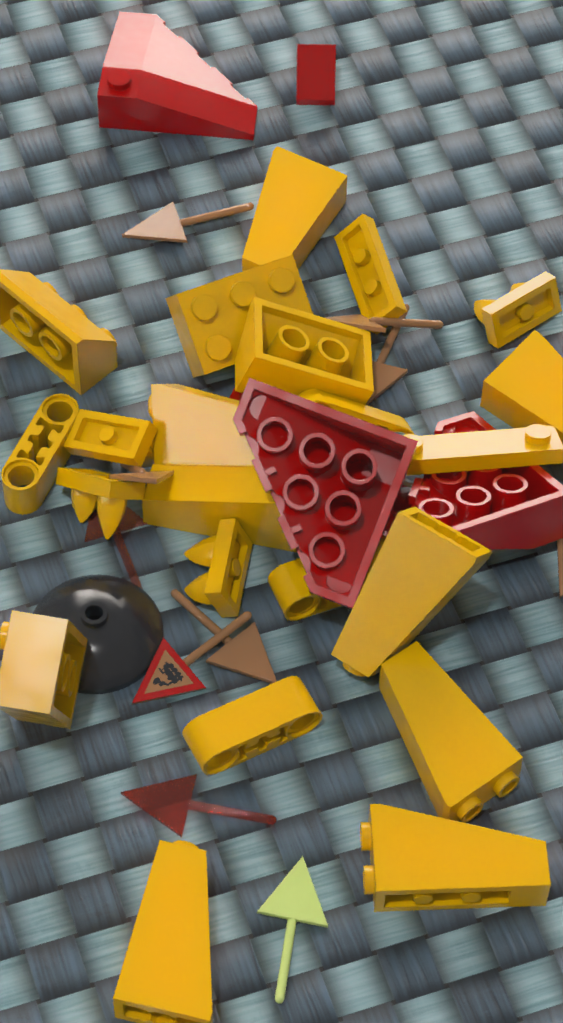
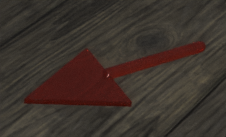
(129, 521)
(172, 799)

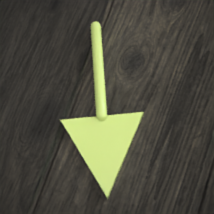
(297, 902)

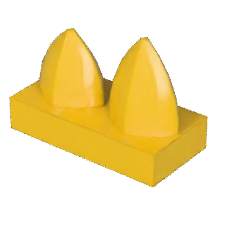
(519, 310)
(112, 438)
(94, 489)
(228, 562)

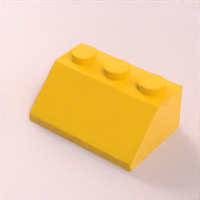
(55, 331)
(303, 353)

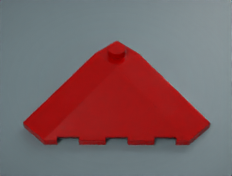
(164, 86)
(329, 482)
(492, 505)

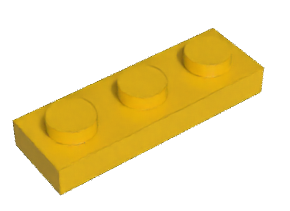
(369, 270)

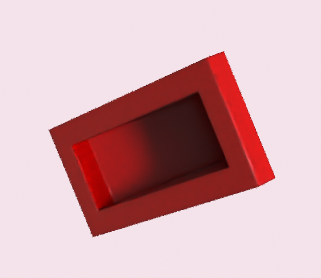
(315, 74)

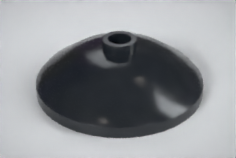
(120, 641)

